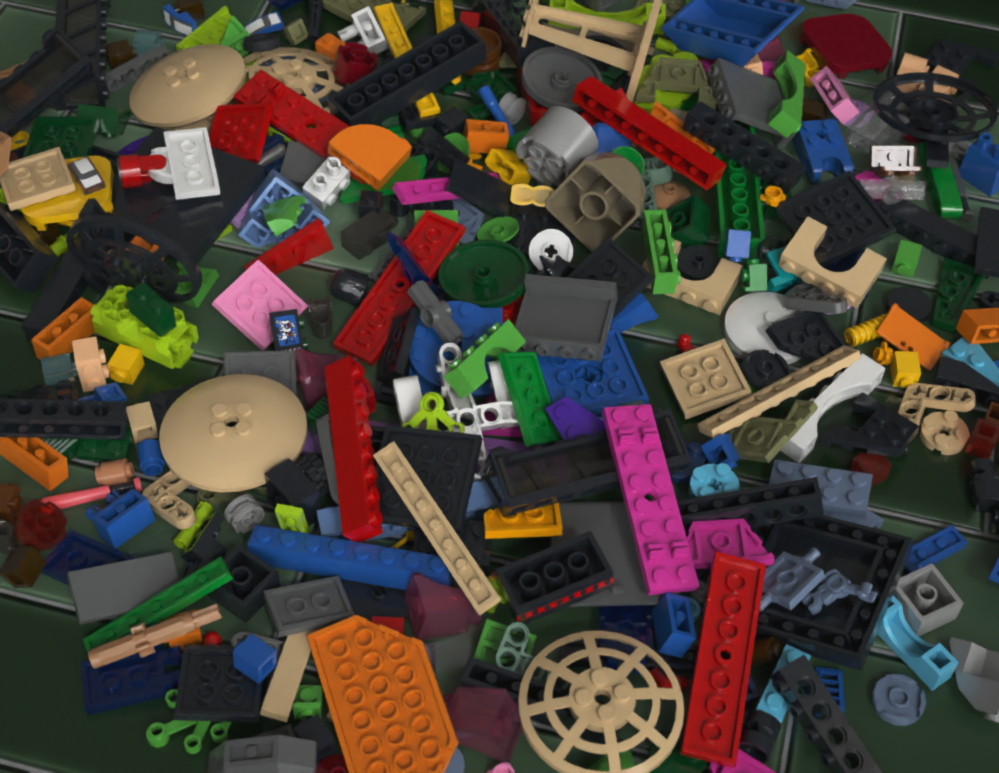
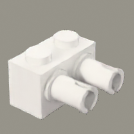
(367, 27)
(327, 182)

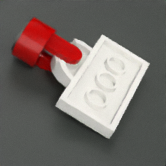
(183, 162)

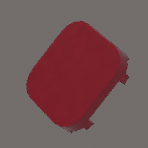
(846, 43)

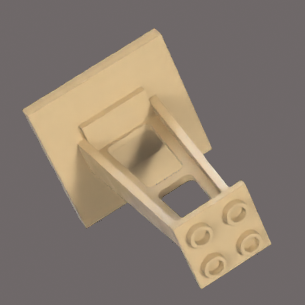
(623, 59)

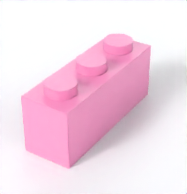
(835, 95)

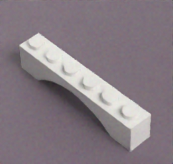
(860, 377)

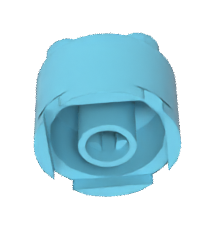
(712, 480)

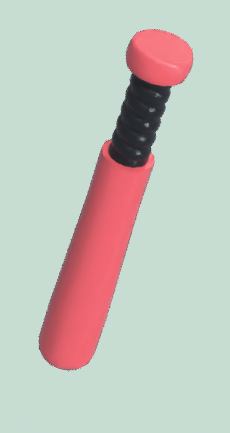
(92, 494)

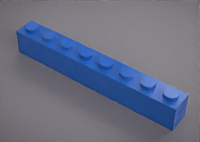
(345, 558)

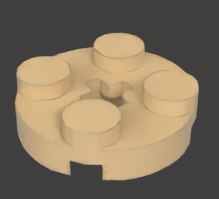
(948, 422)

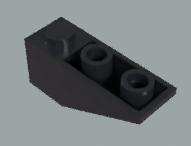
(961, 375)

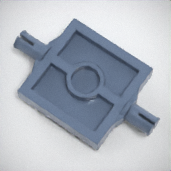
(790, 579)

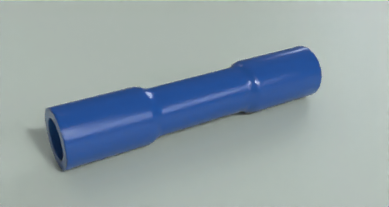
(491, 103)

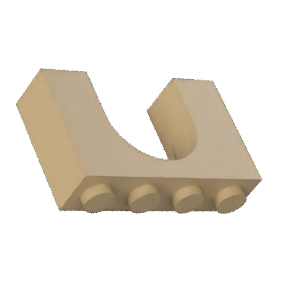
(800, 260)
(709, 293)

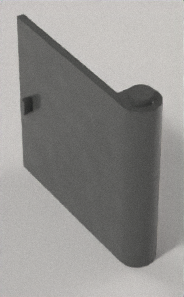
(614, 536)

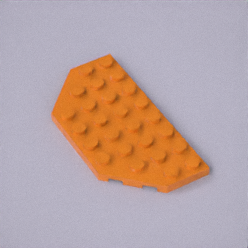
(383, 698)

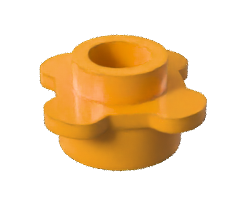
(773, 196)
(883, 354)

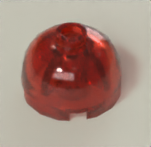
(40, 525)

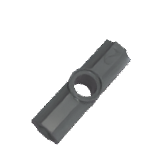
(435, 313)

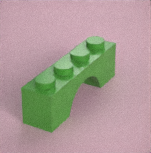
(470, 372)

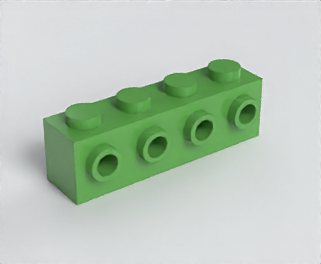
(660, 252)

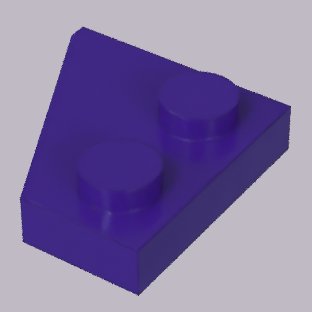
(573, 420)

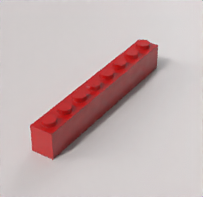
(649, 132)
(353, 450)

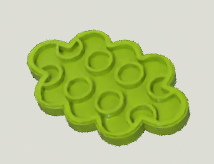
(667, 99)

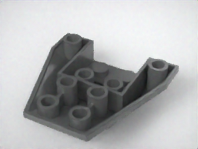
(264, 755)

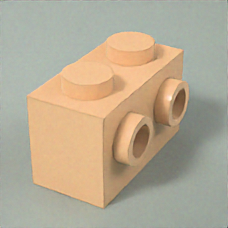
(89, 363)

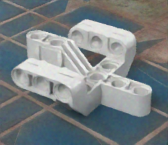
(408, 397)

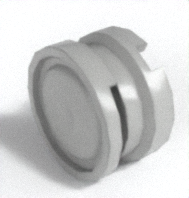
(512, 107)
(244, 513)

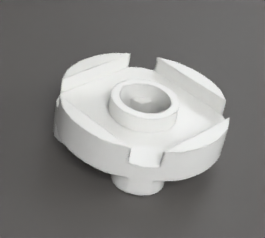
(544, 240)

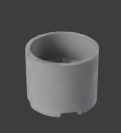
(556, 145)

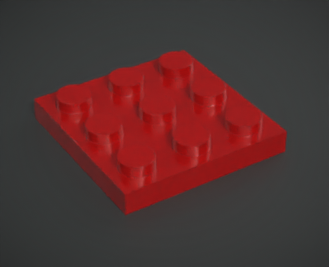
(241, 129)

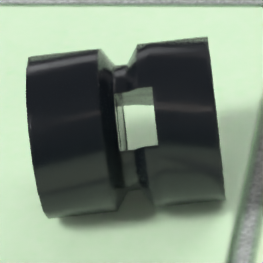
(759, 735)

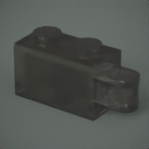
(368, 233)

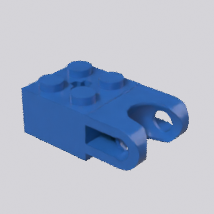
(822, 148)

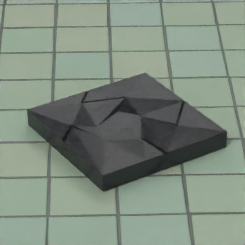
(189, 221)
(848, 625)

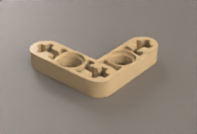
(920, 401)
(163, 494)

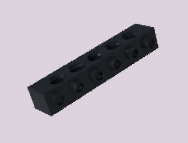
(743, 147)
(63, 419)
(757, 505)
(831, 718)

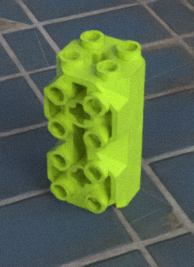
(117, 324)

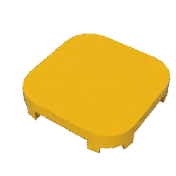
(69, 206)

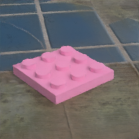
(251, 300)

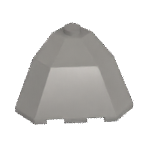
(978, 676)

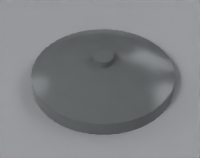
(553, 75)

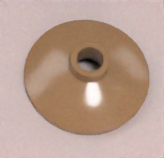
(670, 194)

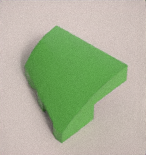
(283, 213)
(209, 277)

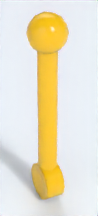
(410, 536)

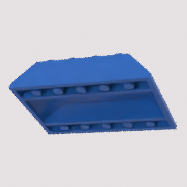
(729, 27)

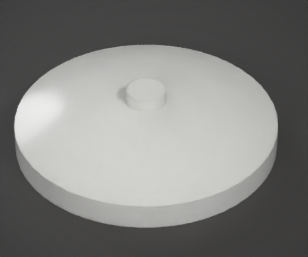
(750, 317)

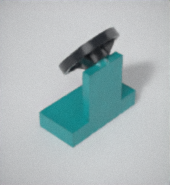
(784, 279)

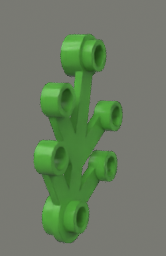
(177, 725)

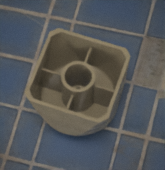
(600, 198)

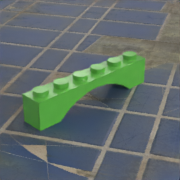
(790, 76)

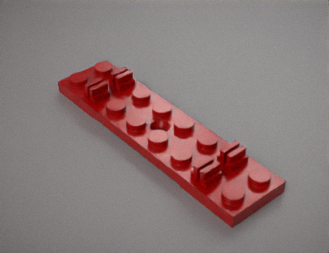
(294, 114)
(370, 324)
(719, 684)

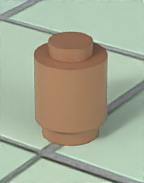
(114, 472)

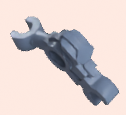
(837, 586)

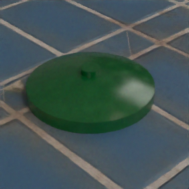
(484, 273)

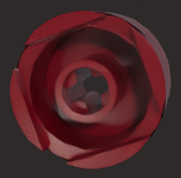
(353, 62)

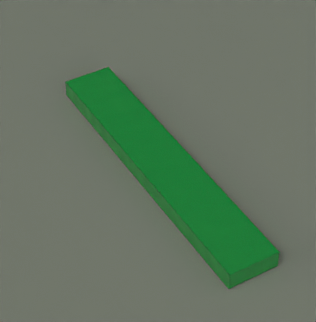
(164, 604)

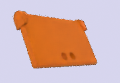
(902, 328)

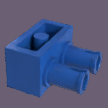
(122, 517)

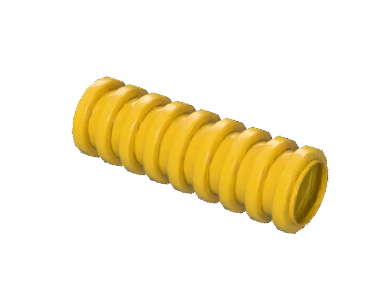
(863, 331)

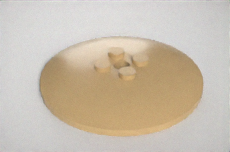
(187, 85)
(233, 458)

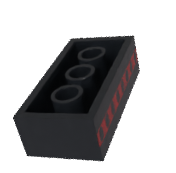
(554, 578)

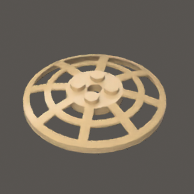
(296, 73)
(596, 716)

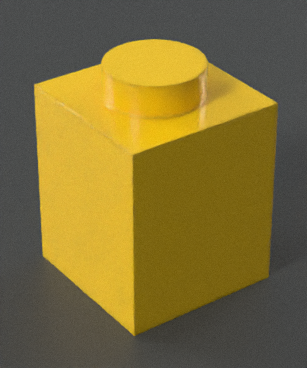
(125, 364)
(905, 368)

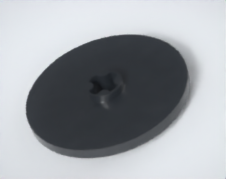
(366, 604)

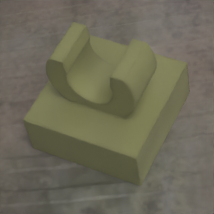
(295, 32)

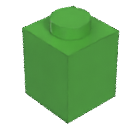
(906, 258)

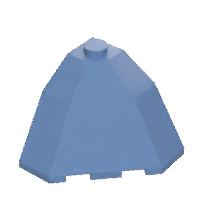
(274, 188)

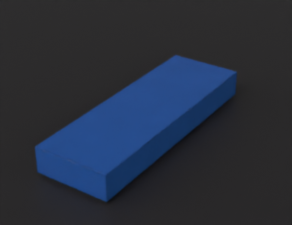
(935, 549)

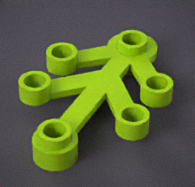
(432, 414)

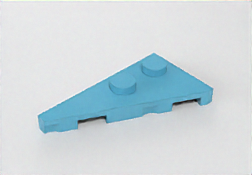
(975, 357)

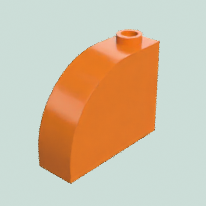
(370, 152)

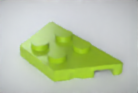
(209, 32)

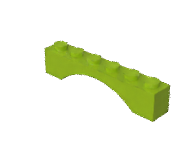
(633, 16)

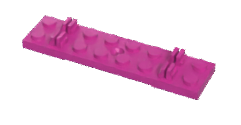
(656, 523)

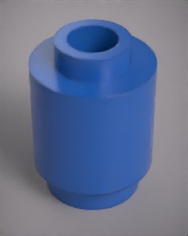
(150, 457)

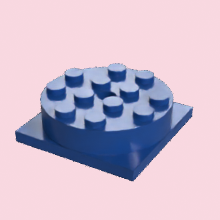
(426, 345)
(595, 382)

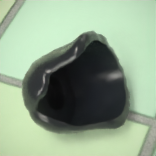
(349, 286)

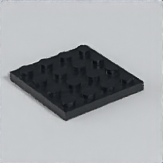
(846, 210)
(443, 464)

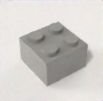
(927, 600)

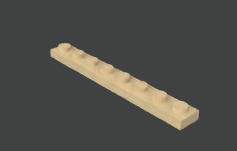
(778, 391)
(437, 528)

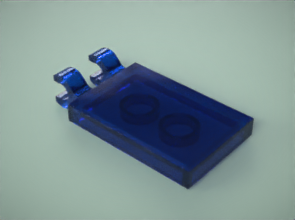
(79, 553)
(627, 620)
(130, 680)

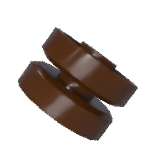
(493, 50)

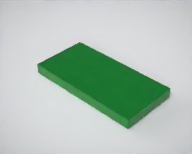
(411, 170)
(529, 397)

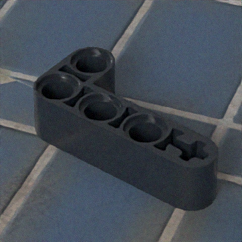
(431, 170)

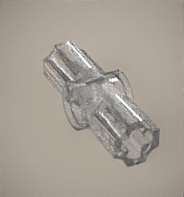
(893, 190)

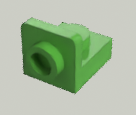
(308, 702)

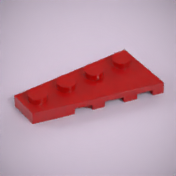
(296, 249)

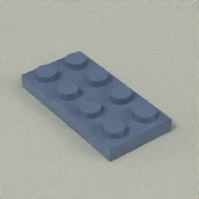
(840, 489)

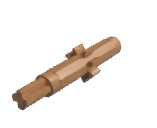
(144, 638)

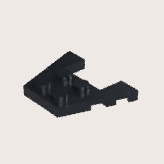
(958, 57)
(882, 434)

